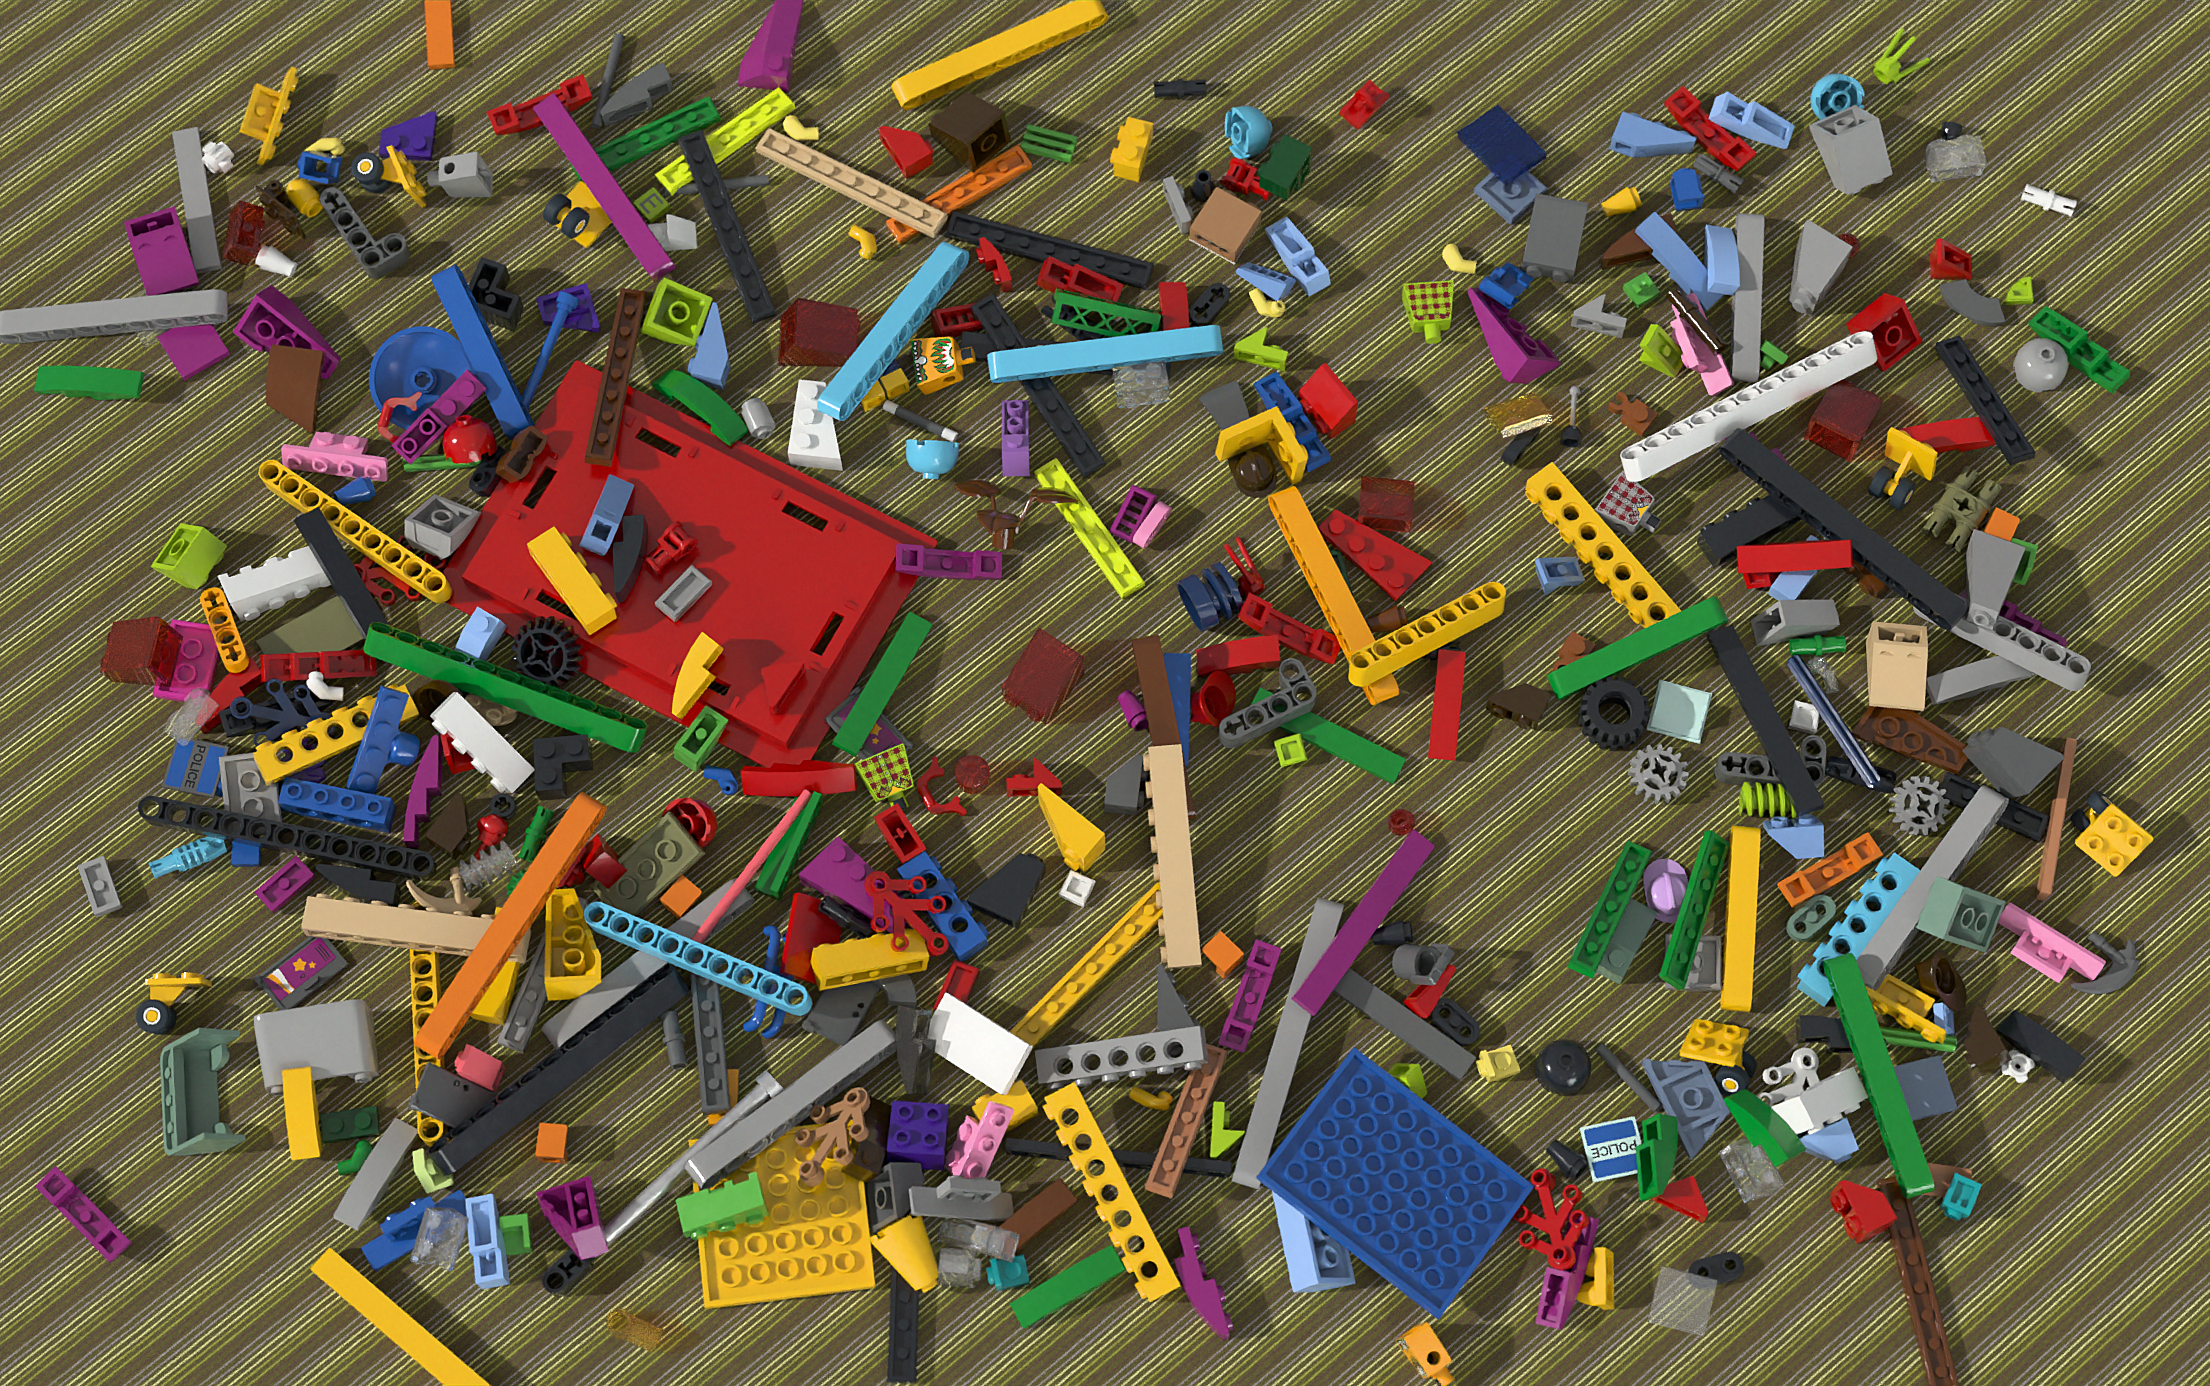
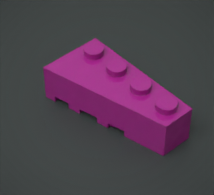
(842, 876)

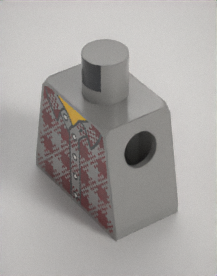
(1627, 507)

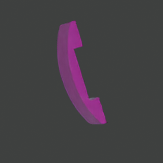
(948, 563)
(1250, 996)
(83, 1214)

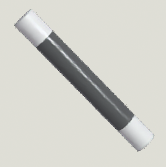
(920, 421)

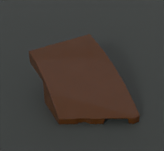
(295, 384)

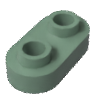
(1810, 918)

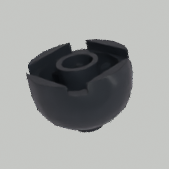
(1563, 1067)

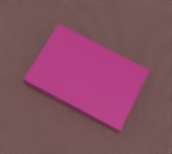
(195, 662)

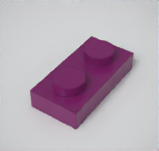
(285, 884)

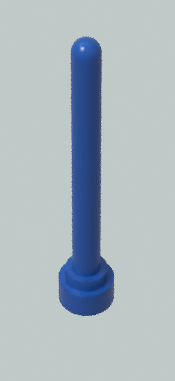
(565, 305)

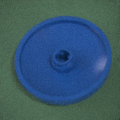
(415, 362)

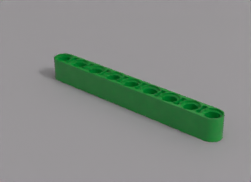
(1878, 1076)

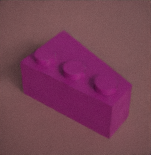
(576, 1216)

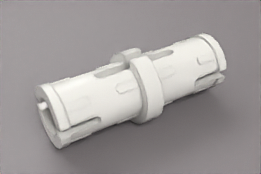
(2048, 200)

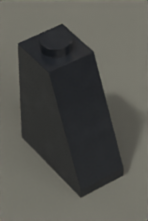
(1009, 890)

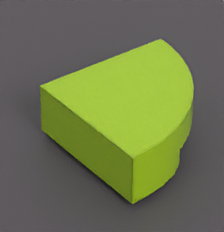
(2020, 292)

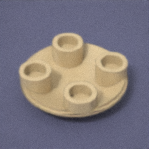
(492, 712)

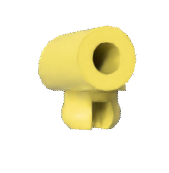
(798, 131)
(327, 144)
(1456, 262)
(1266, 307)

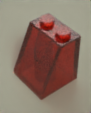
(817, 334)
(1843, 419)
(141, 652)
(1043, 677)

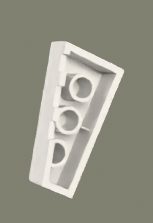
(273, 583)

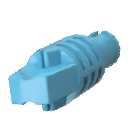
(189, 856)

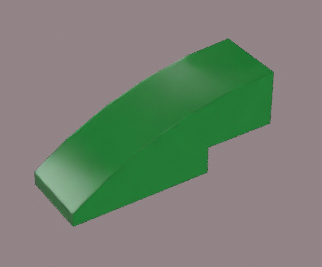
(1764, 1127)
(1656, 1155)

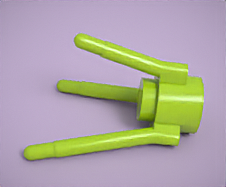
(1888, 68)

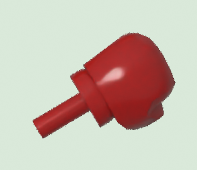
(491, 830)

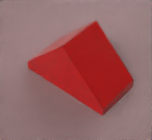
(1949, 262)
(780, 681)
(899, 833)
(602, 862)
(1684, 1198)

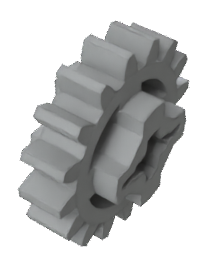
(1647, 778)
(1929, 811)

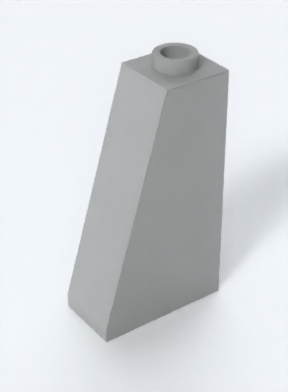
(1989, 575)

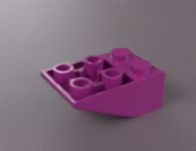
(161, 252)

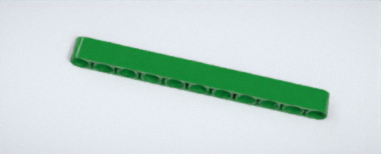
(505, 687)

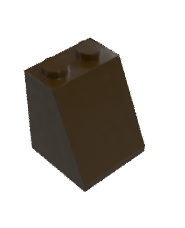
(971, 130)

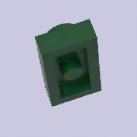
(350, 1124)

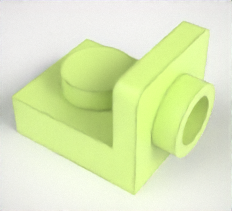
(429, 1173)

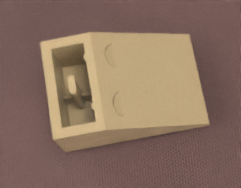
(1897, 665)

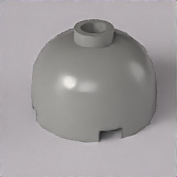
(2041, 365)

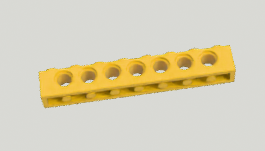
(1552, 480)
(1072, 1098)

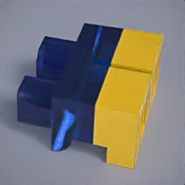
(892, 385)

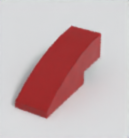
(1076, 279)
(1239, 656)
(231, 687)

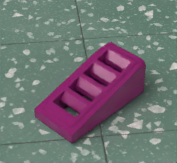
(1124, 510)

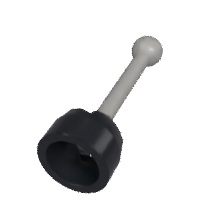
(1571, 435)

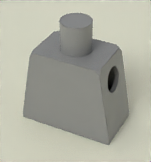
(463, 176)

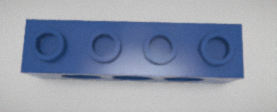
(337, 805)
(961, 944)

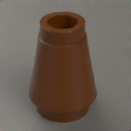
(1388, 620)

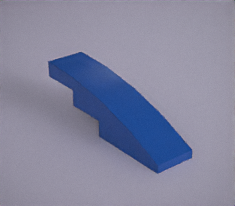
(1276, 393)
(1179, 678)

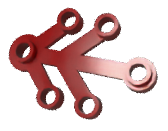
(379, 572)
(903, 910)
(1554, 1222)

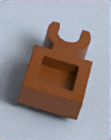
(1635, 416)
(1573, 649)

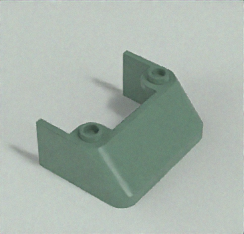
(191, 1093)

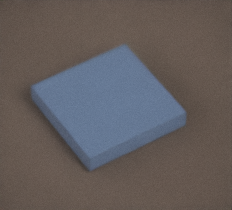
(1513, 199)
(1926, 1088)

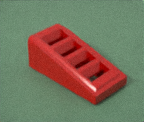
(956, 312)
(1425, 997)

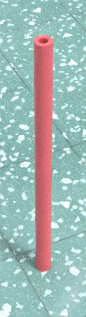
(752, 867)

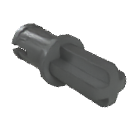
(1717, 173)

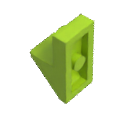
(1254, 351)
(1661, 351)
(1222, 1140)

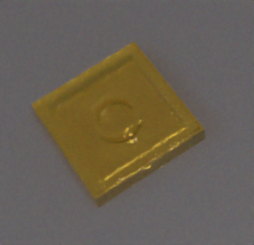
(1518, 415)

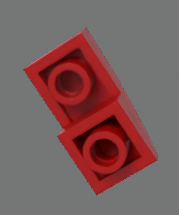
(994, 262)
(1173, 305)

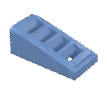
(1270, 282)

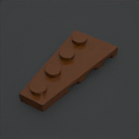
(1911, 736)

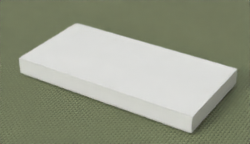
(977, 1044)

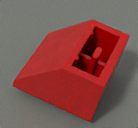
(1862, 1209)

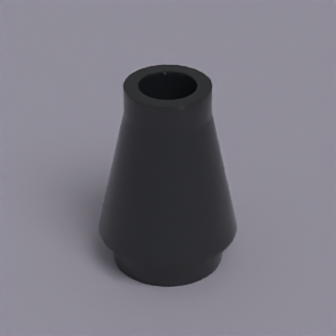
(1202, 186)
(1394, 934)
(1568, 1160)

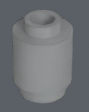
(758, 418)

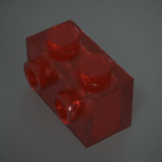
(243, 233)

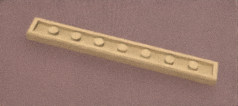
(851, 183)

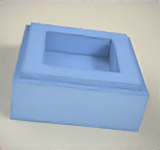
(1944, 1018)

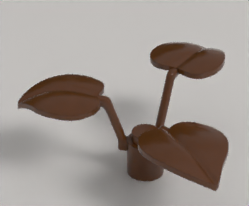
(1005, 525)

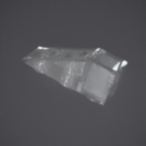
(979, 1238)

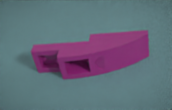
(437, 418)
(1202, 1295)

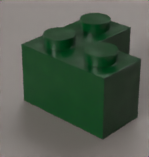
(1286, 167)

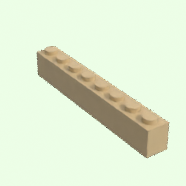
(1173, 856)
(399, 926)

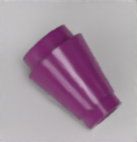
(1133, 711)

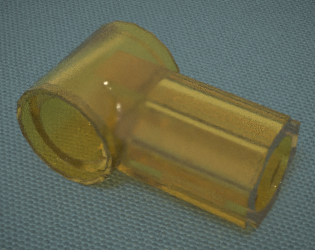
(636, 1332)

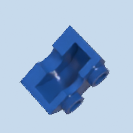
(1506, 284)

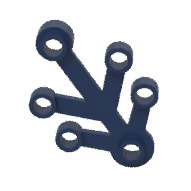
(287, 718)

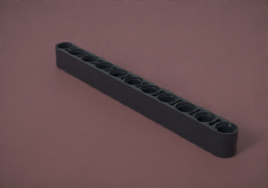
(1839, 524)
(277, 829)
(558, 1070)

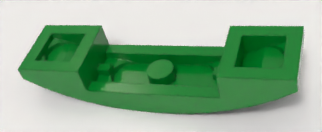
(704, 402)

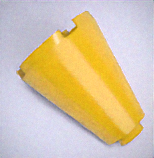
(909, 1251)

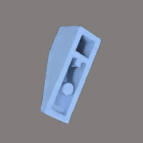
(480, 635)

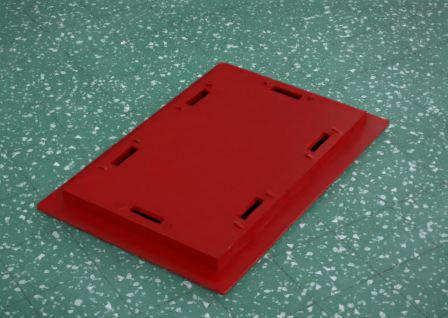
(768, 570)

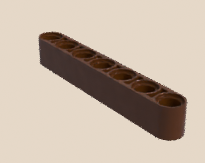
(1158, 700)

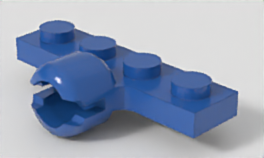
(383, 742)

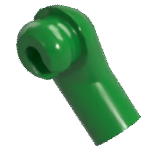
(359, 1157)

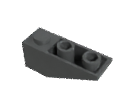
(1171, 1007)

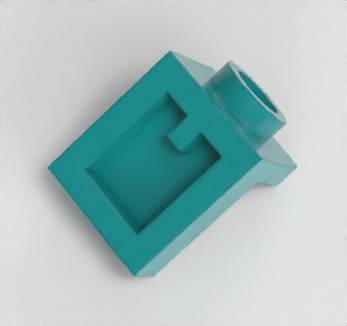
(1960, 1197)
(1008, 1274)

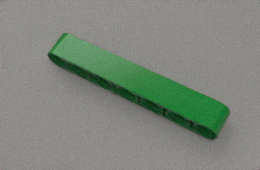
(1637, 648)

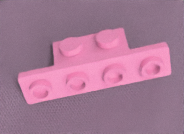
(1698, 355)
(336, 456)
(2047, 948)
(978, 1142)

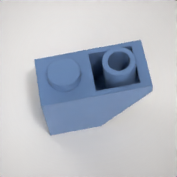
(1798, 836)

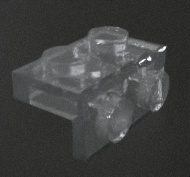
(1141, 384)
(191, 717)
(439, 1237)

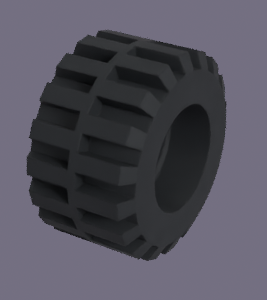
(1614, 734)

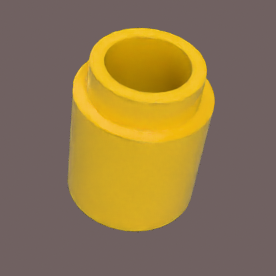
(304, 197)

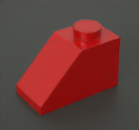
(907, 149)

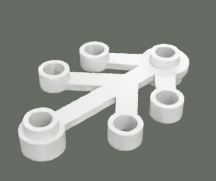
(1801, 1073)

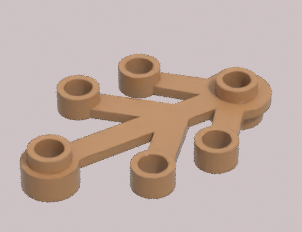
(853, 1106)

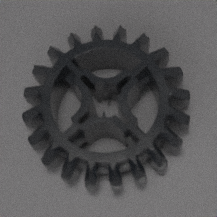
(535, 631)

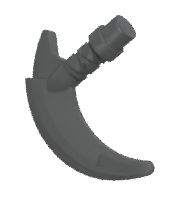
(2120, 972)

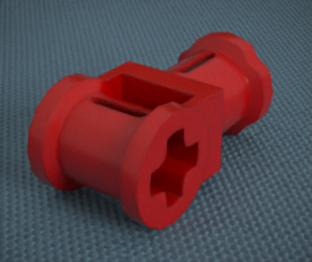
(1242, 179)
(670, 547)

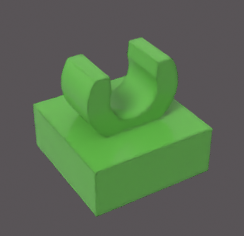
(1641, 290)
(1771, 353)

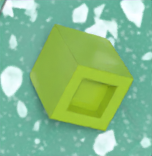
(1410, 1076)

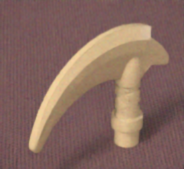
(458, 903)

